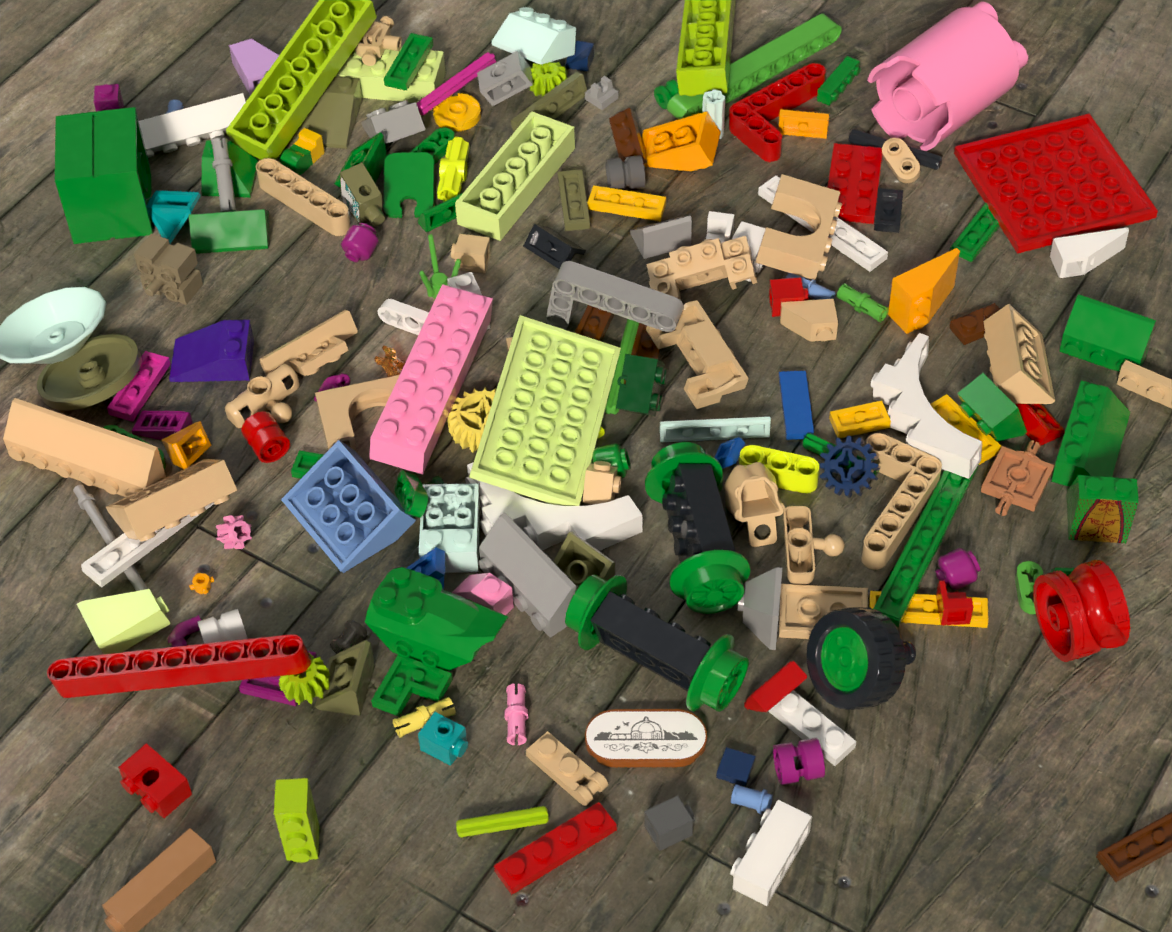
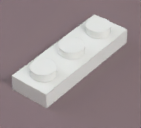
(811, 723)

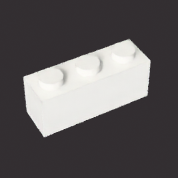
(770, 852)

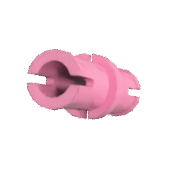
(516, 714)

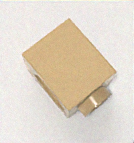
(473, 252)

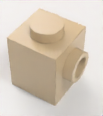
(601, 483)

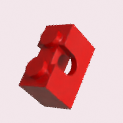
(167, 785)

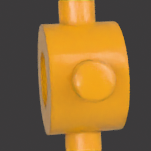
(201, 583)

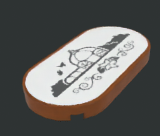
(645, 737)

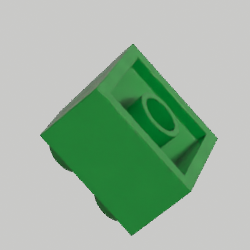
(991, 409)

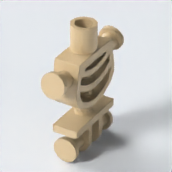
(377, 40)

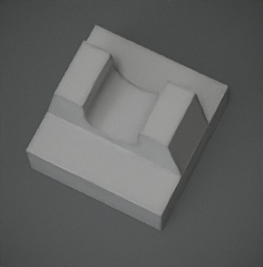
(602, 93)

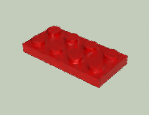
(856, 176)

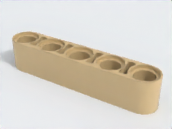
(303, 196)

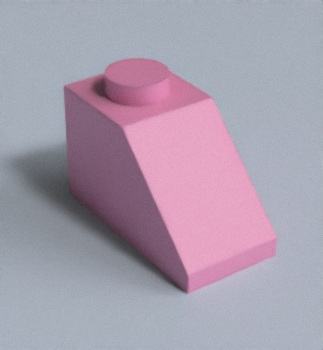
(487, 591)

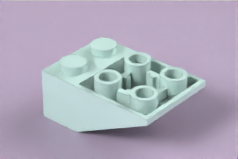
(452, 525)

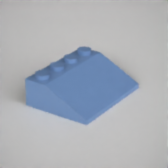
(347, 508)

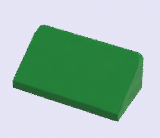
(438, 215)

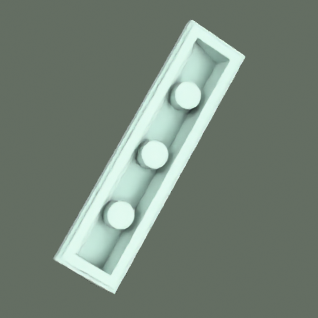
(714, 429)

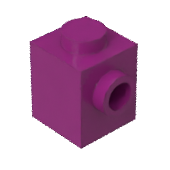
(107, 97)

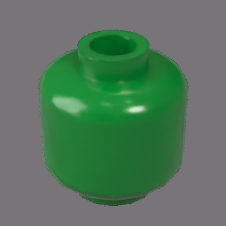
(615, 455)

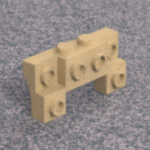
(702, 265)
(706, 353)

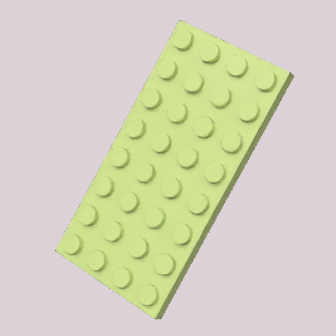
(546, 413)

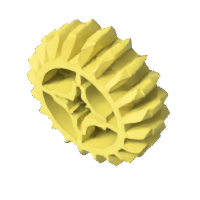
(469, 418)

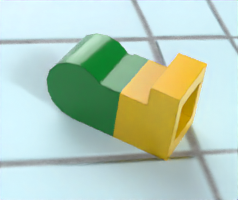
(303, 152)

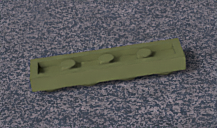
(556, 100)

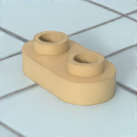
(899, 159)

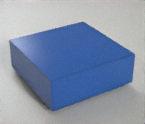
(729, 452)

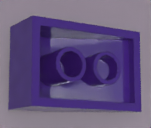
(214, 353)

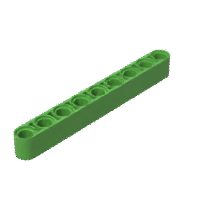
(766, 62)

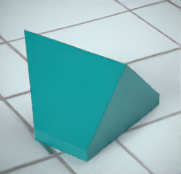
(171, 210)

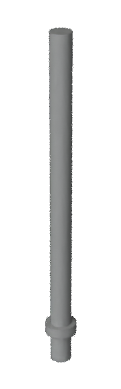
(87, 503)

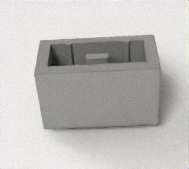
(397, 123)

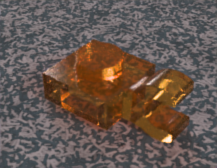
(390, 362)

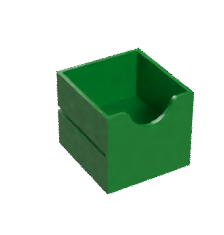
(103, 175)

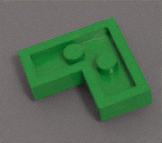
(410, 677)

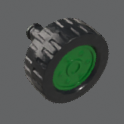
(857, 658)

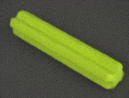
(502, 821)

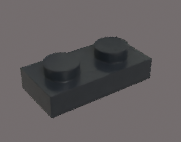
(888, 210)

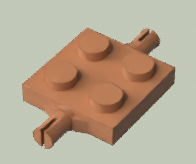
(1017, 478)

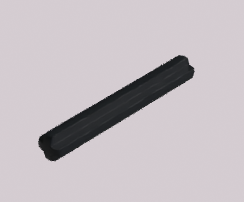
(923, 157)

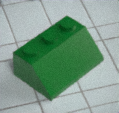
(1106, 334)

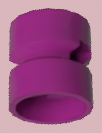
(809, 760)

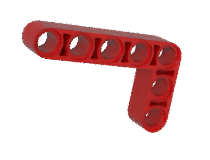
(751, 115)

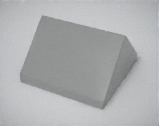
(663, 236)

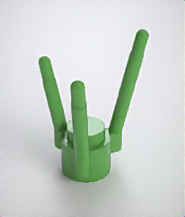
(438, 278)

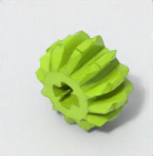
(546, 77)
(306, 684)

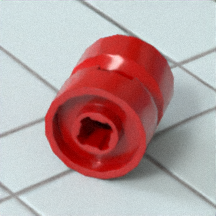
(265, 437)

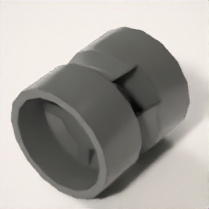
(625, 173)

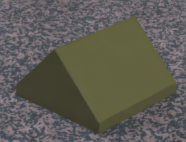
(580, 560)
(348, 680)

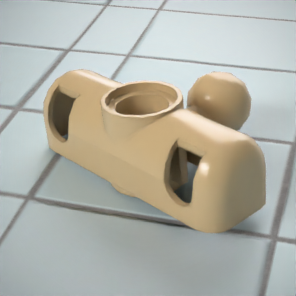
(265, 395)
(801, 545)

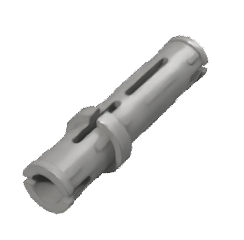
(223, 173)

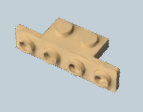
(315, 347)

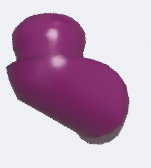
(335, 382)
(182, 630)

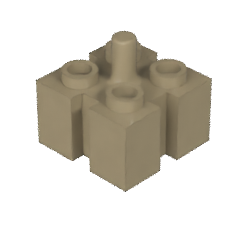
(168, 269)

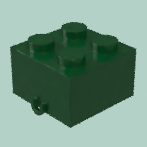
(642, 385)

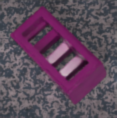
(171, 418)

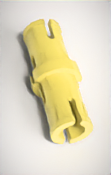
(422, 714)

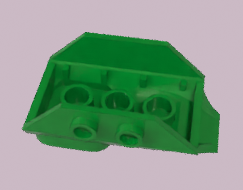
(428, 622)

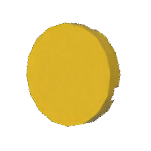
(458, 113)

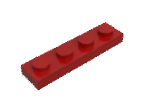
(555, 848)

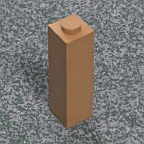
(158, 883)

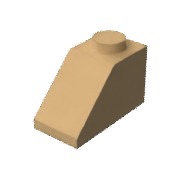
(810, 319)

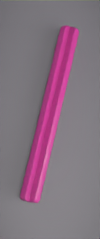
(454, 84)

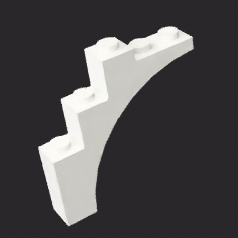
(914, 415)
(549, 524)

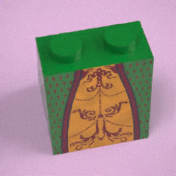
(1101, 508)

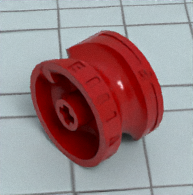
(1081, 610)

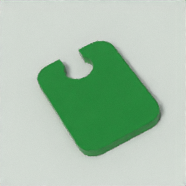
(408, 178)

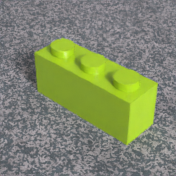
(296, 819)

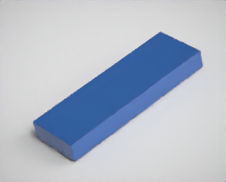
(795, 404)

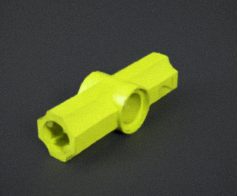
(453, 169)

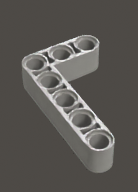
(612, 294)

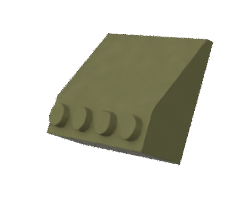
(334, 113)

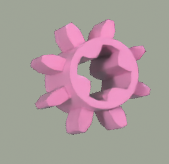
(233, 532)

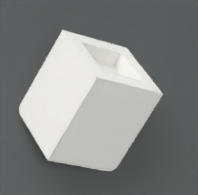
(720, 226)

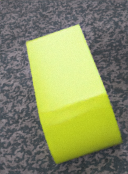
(791, 470)

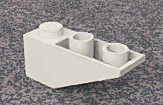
(1084, 252)

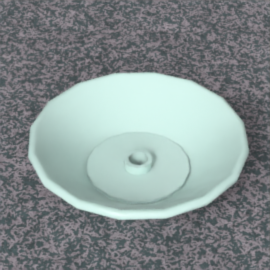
(51, 326)

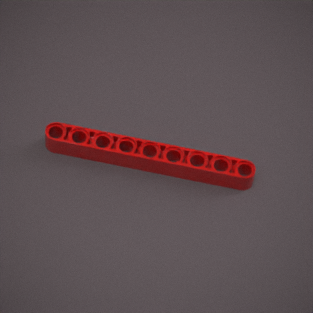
(180, 666)

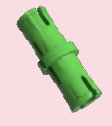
(862, 302)

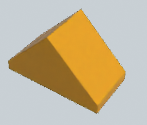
(187, 445)

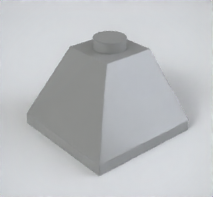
(761, 606)

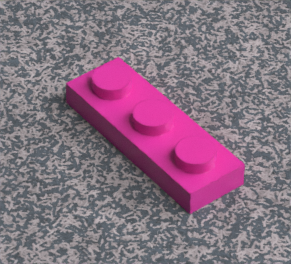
(134, 395)

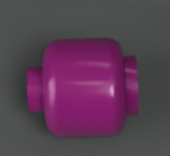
(359, 242)
(958, 568)

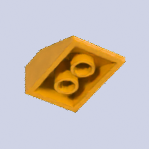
(682, 144)
(922, 291)

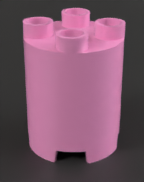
(946, 76)

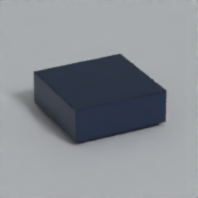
(735, 767)

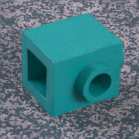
(443, 739)

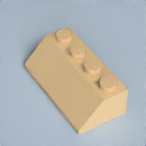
(1018, 358)
(173, 499)

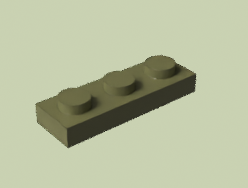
(573, 200)

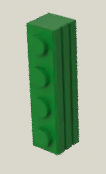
(838, 81)

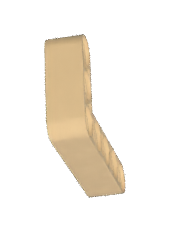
(919, 477)

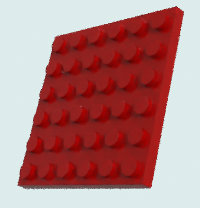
(1054, 182)

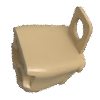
(754, 499)

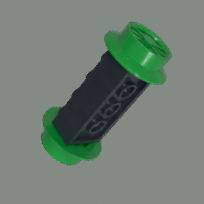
(709, 567)
(608, 616)

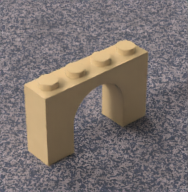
(801, 253)
(341, 405)

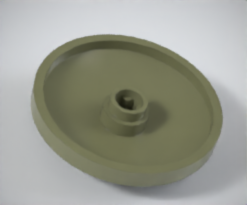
(91, 374)

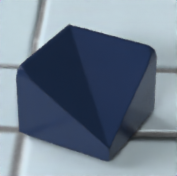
(583, 56)

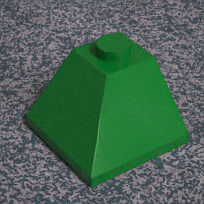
(242, 171)

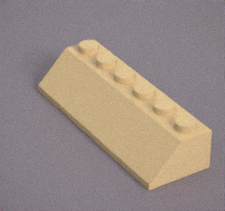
(80, 450)

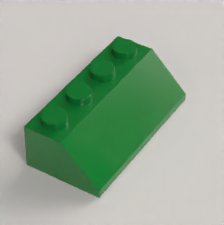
(1091, 435)

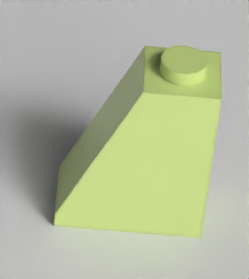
(124, 619)

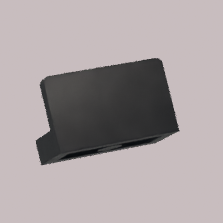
(551, 245)

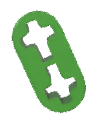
(1025, 587)

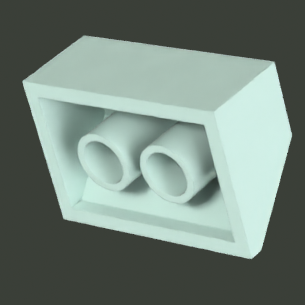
(536, 36)

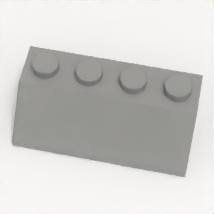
(534, 578)

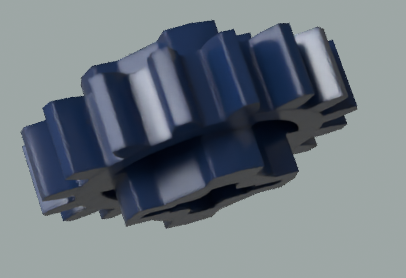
(860, 467)

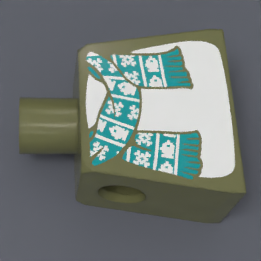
(361, 195)

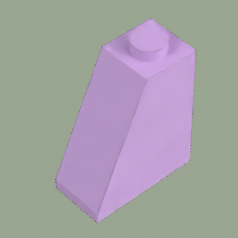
(251, 62)

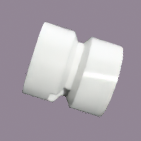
(226, 628)

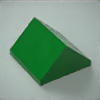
(371, 154)

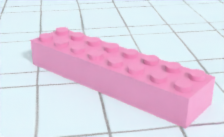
(431, 379)

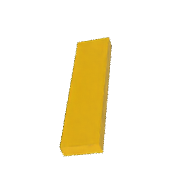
(925, 610)

